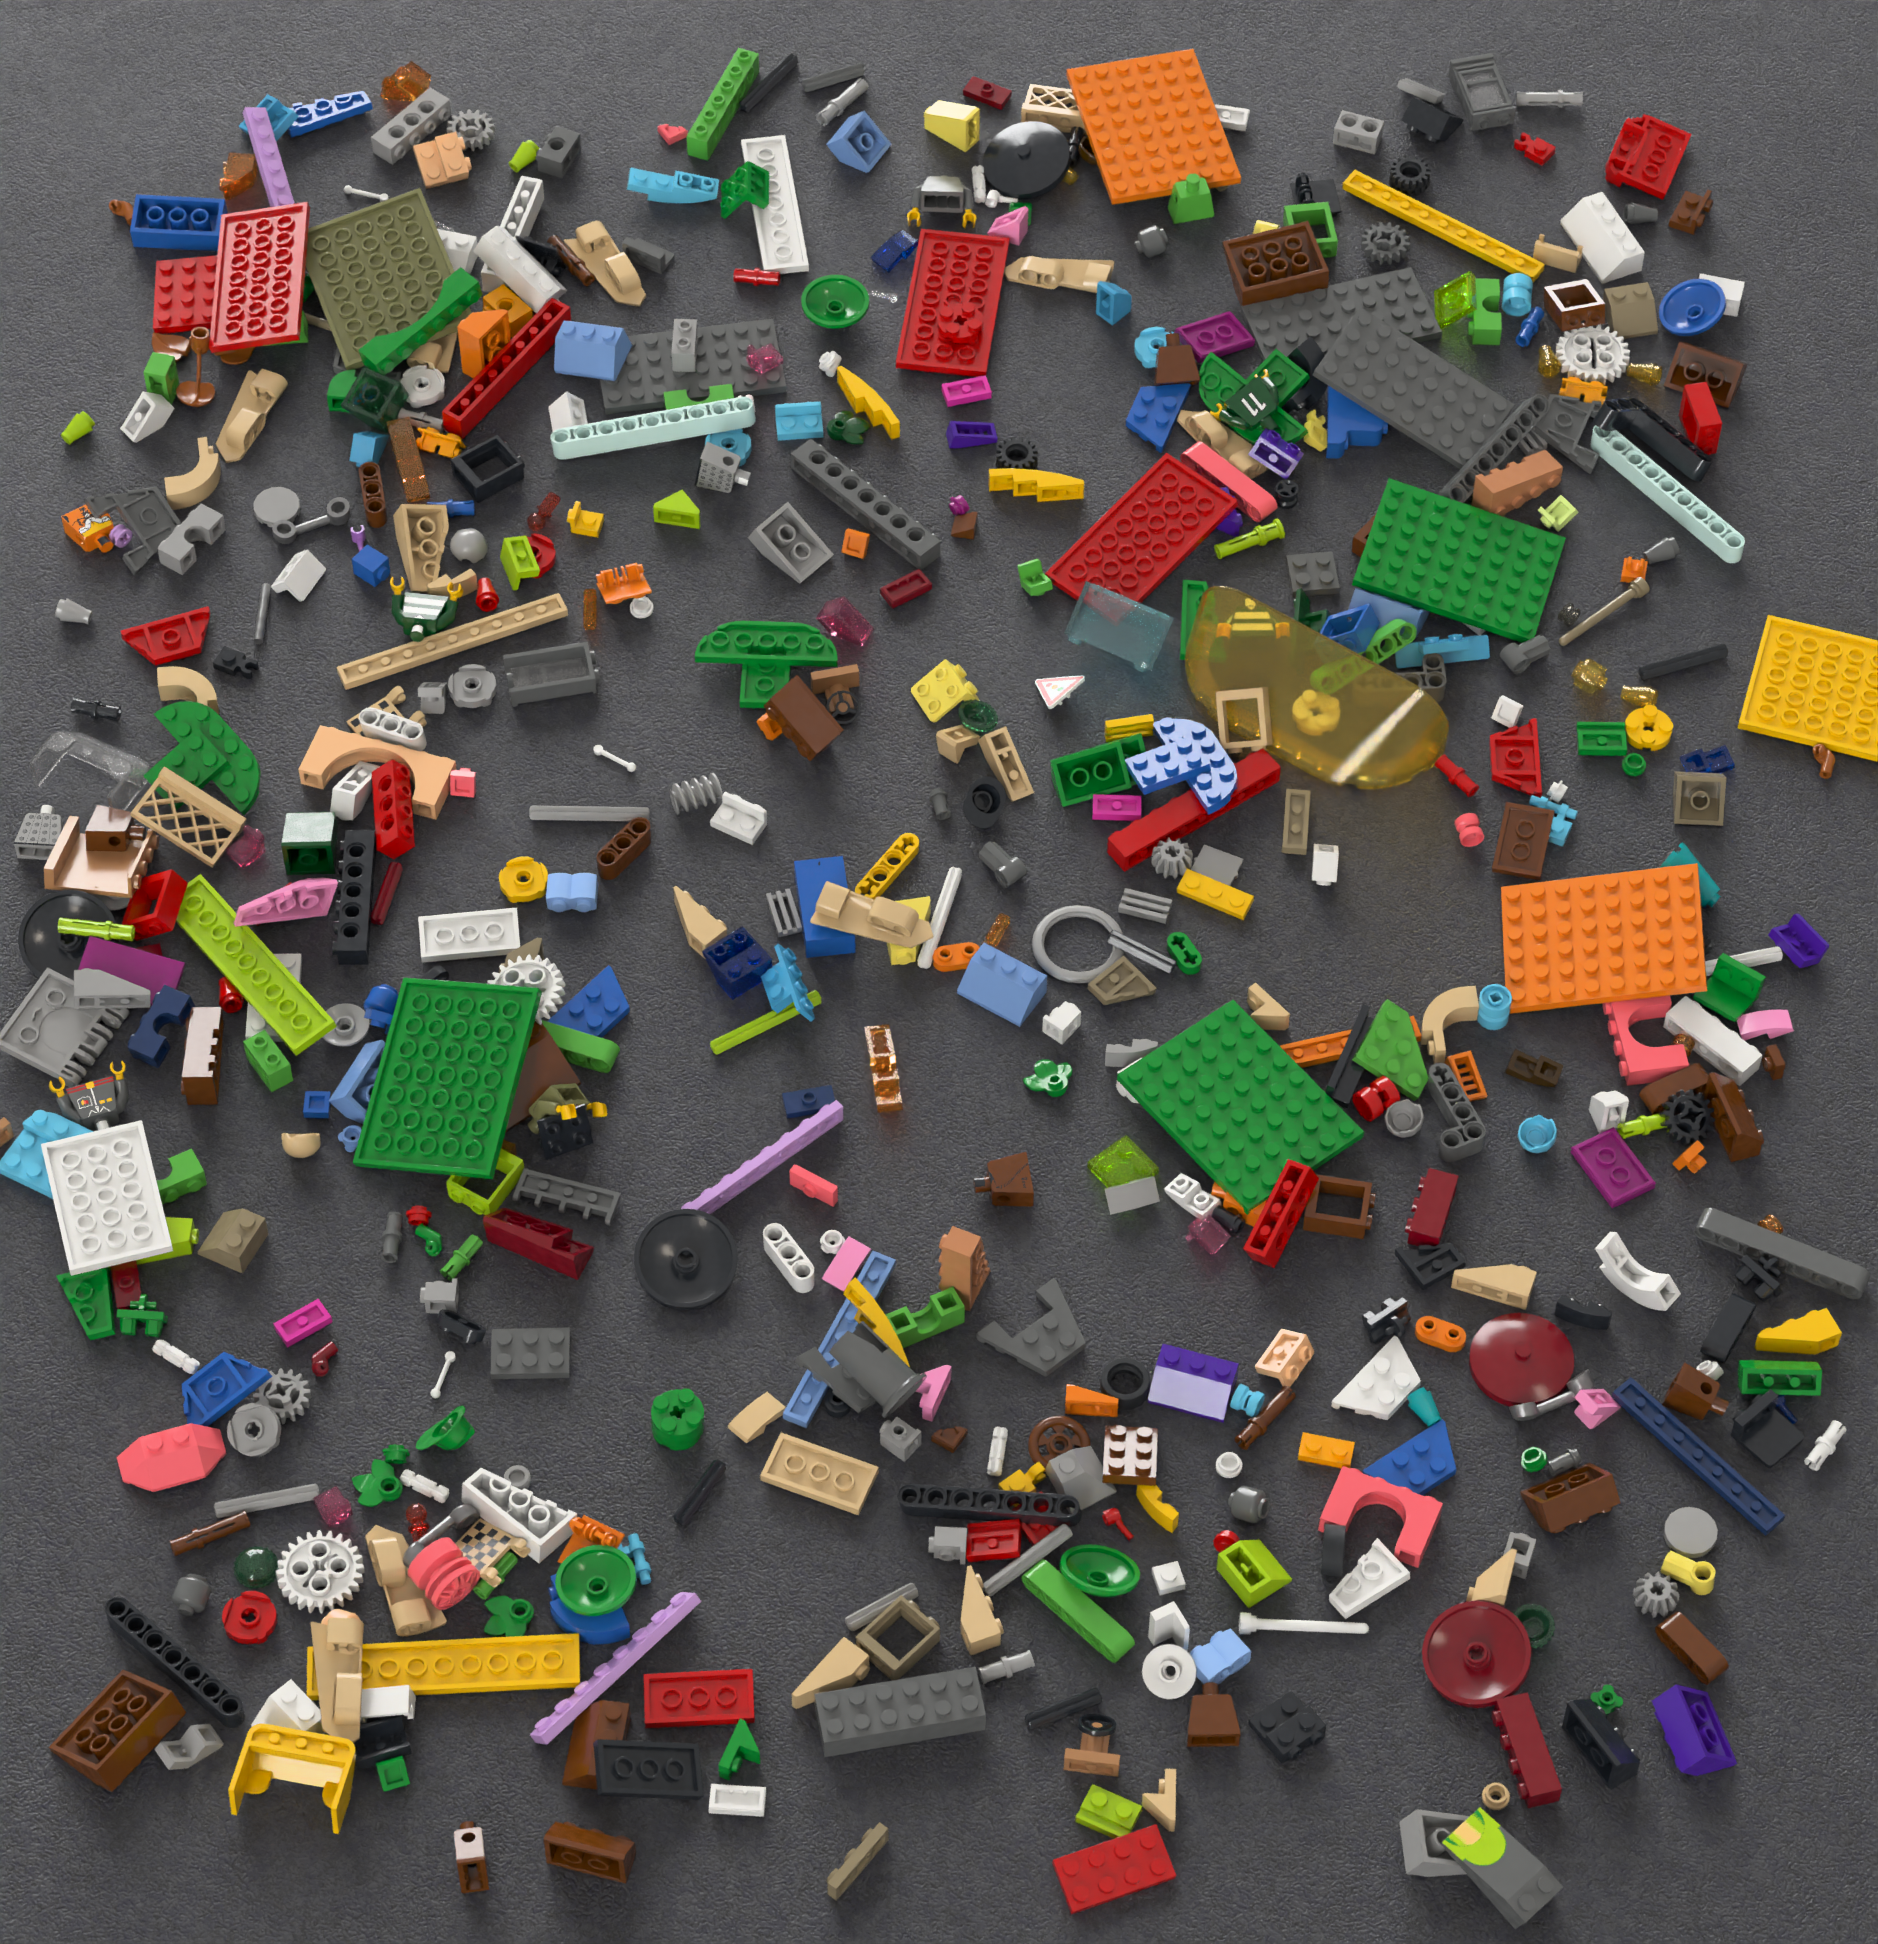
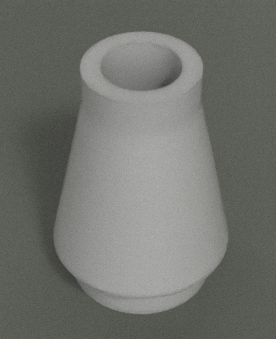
(72, 612)

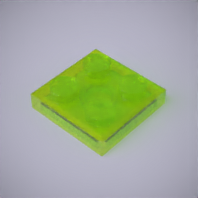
(1455, 299)
(1122, 1164)

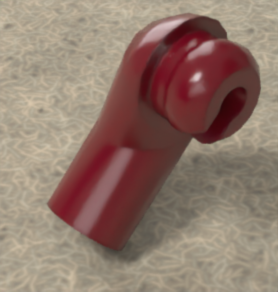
(320, 1359)

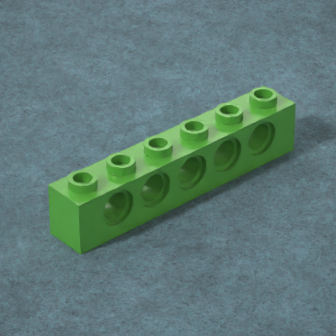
(722, 104)

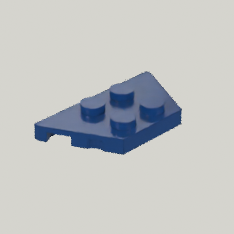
(1156, 412)
(595, 1007)
(220, 1387)
(1419, 1462)

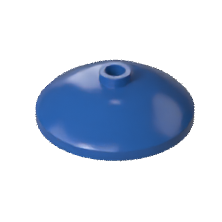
(1692, 307)

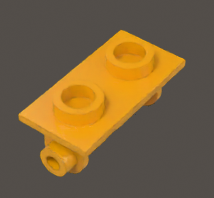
(1575, 387)
(448, 444)

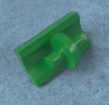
(153, 1319)

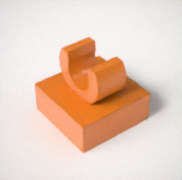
(855, 543)
(1633, 569)
(769, 727)
(1691, 1158)

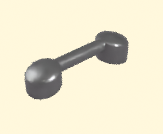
(337, 514)
(1530, 1410)
(459, 1517)

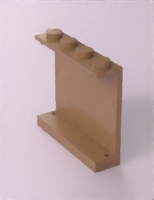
(97, 871)

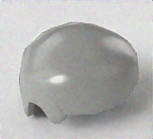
(469, 545)
(1404, 1118)

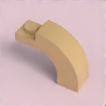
(199, 483)
(187, 685)
(1448, 1008)

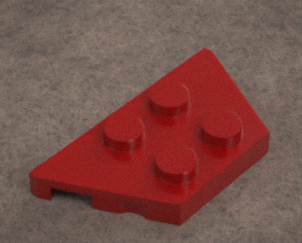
(170, 637)
(1517, 759)

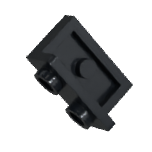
(381, 1742)

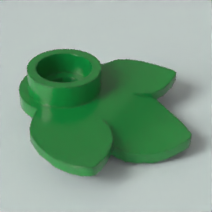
(1049, 1077)
(374, 1485)
(504, 1616)

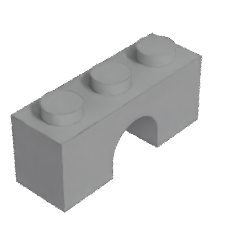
(200, 525)

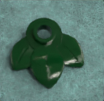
(847, 427)

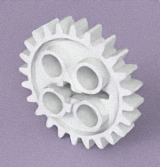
(1608, 352)
(537, 975)
(320, 1571)

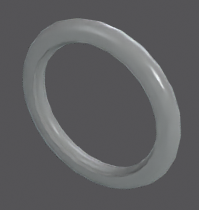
(1069, 912)

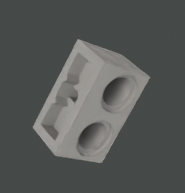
(1358, 132)
(684, 345)

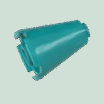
(1708, 887)

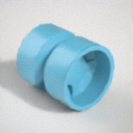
(1517, 294)
(1494, 1007)

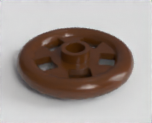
(1058, 1424)

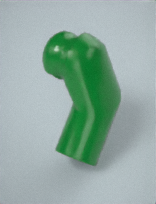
(432, 1238)

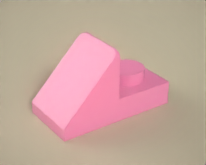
(933, 1390)
(1595, 1406)

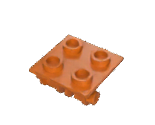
(625, 587)
(588, 1533)

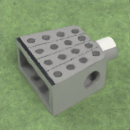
(720, 469)
(38, 834)

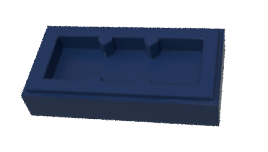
(807, 1101)

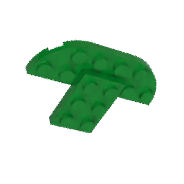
(1221, 382)
(765, 654)
(207, 753)

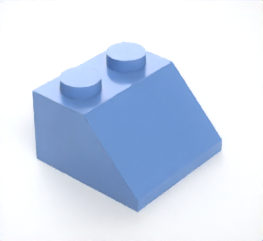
(859, 142)

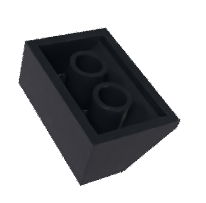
(1600, 1742)

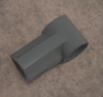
(1520, 656)
(1006, 869)

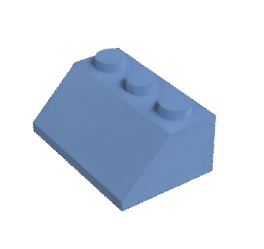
(590, 350)
(1389, 609)
(1002, 984)
(356, 1087)

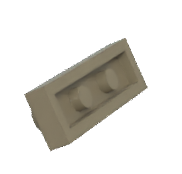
(1296, 821)
(857, 1860)

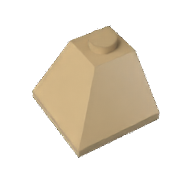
(1495, 1581)

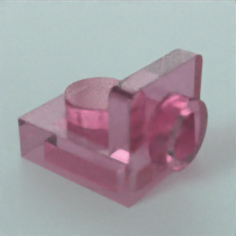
(763, 358)
(247, 847)
(1207, 1234)
(333, 1506)

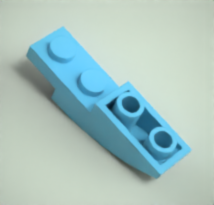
(673, 189)

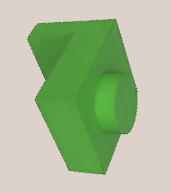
(1033, 578)

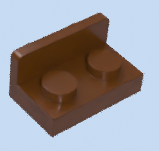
(1691, 211)

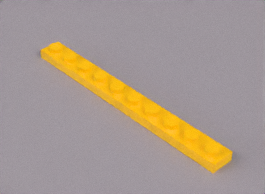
(1442, 225)

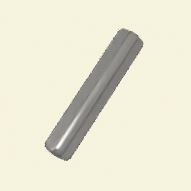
(873, 1610)

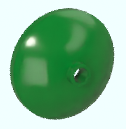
(835, 301)
(591, 1570)
(1099, 1570)

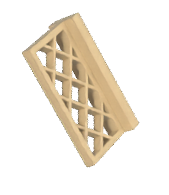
(1054, 113)
(203, 805)

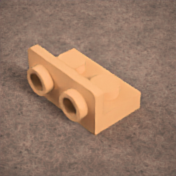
(1286, 1357)

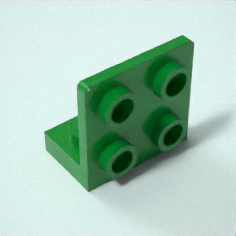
(748, 184)
(1731, 988)

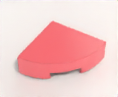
(672, 134)

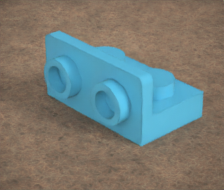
(798, 420)

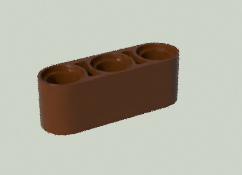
(373, 494)
(614, 858)
(1657, 1093)
(1691, 1648)

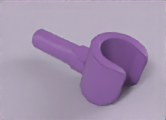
(358, 537)

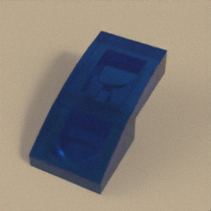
(894, 249)
(1712, 761)

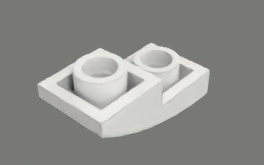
(1189, 1195)

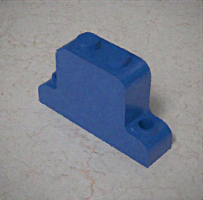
(1350, 425)

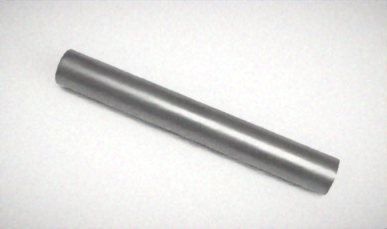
(262, 613)

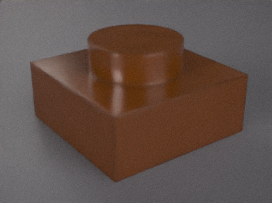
(1773, 1062)

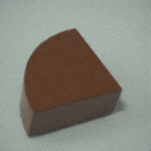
(949, 1438)

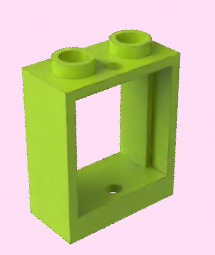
(507, 1164)

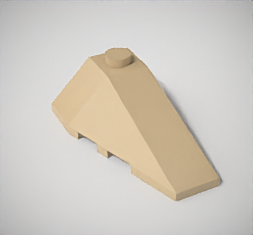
(421, 541)

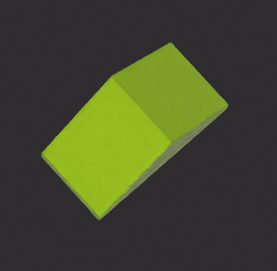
(677, 511)

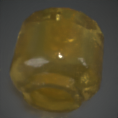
(1589, 676)

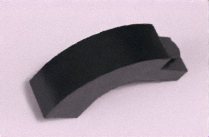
(1307, 357)

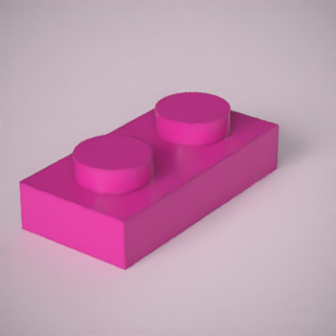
(966, 391)
(1116, 807)
(302, 1323)

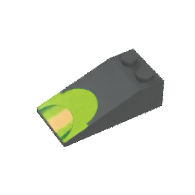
(1501, 1867)

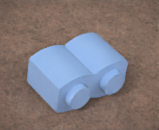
(572, 892)
(1220, 1657)

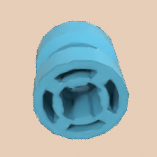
(1247, 1400)

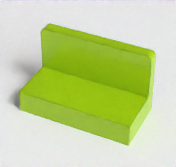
(518, 560)

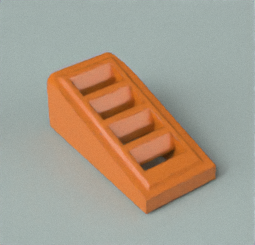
(1467, 1059)
(1091, 1403)

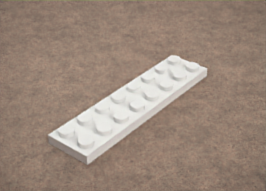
(779, 223)

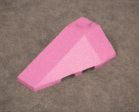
(295, 901)

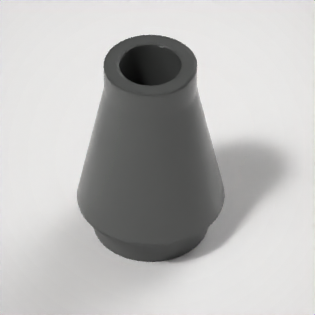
(1638, 213)
(1663, 550)

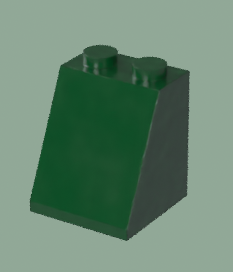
(310, 843)

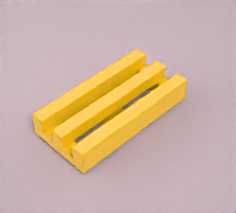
(1129, 726)

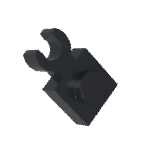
(234, 661)

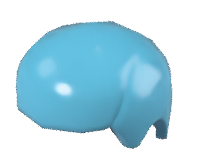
(1537, 1134)

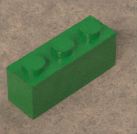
(1780, 1377)

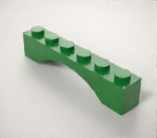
(388, 350)

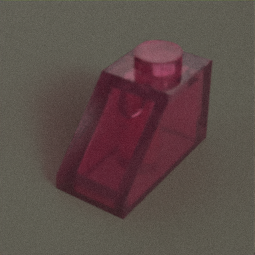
(844, 621)

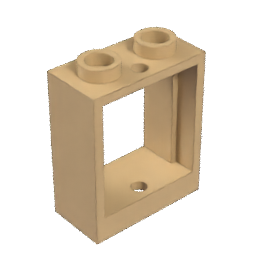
(1264, 718)

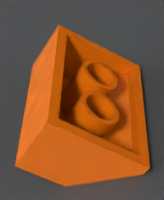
(482, 338)

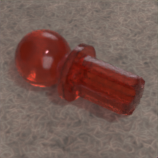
(536, 521)
(416, 1515)

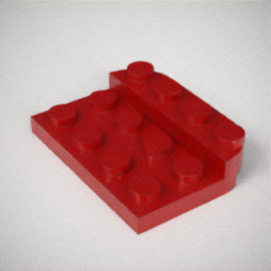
(1646, 155)

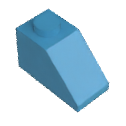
(1112, 302)
(367, 447)

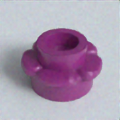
(958, 505)

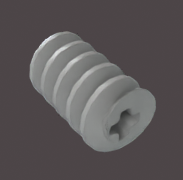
(695, 792)

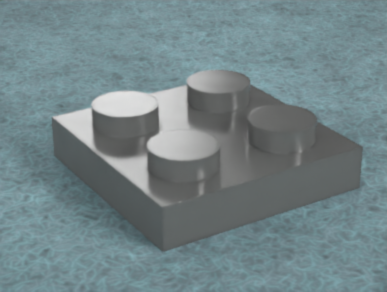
(1313, 573)

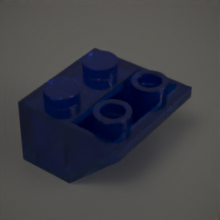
(737, 962)

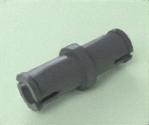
(392, 1237)

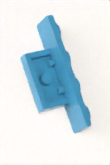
(1453, 649)
(785, 985)

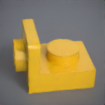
(584, 522)

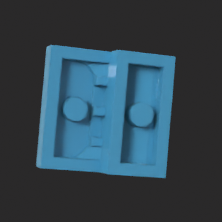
(279, 116)

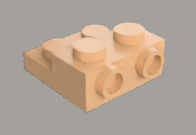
(442, 160)

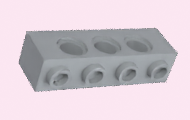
(411, 126)

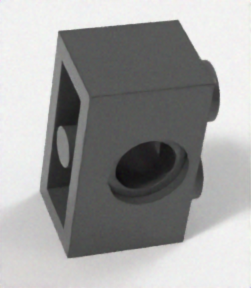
(558, 151)

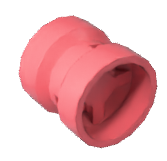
(1469, 829)

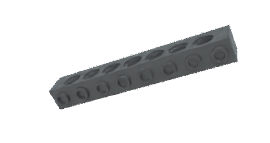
(865, 504)

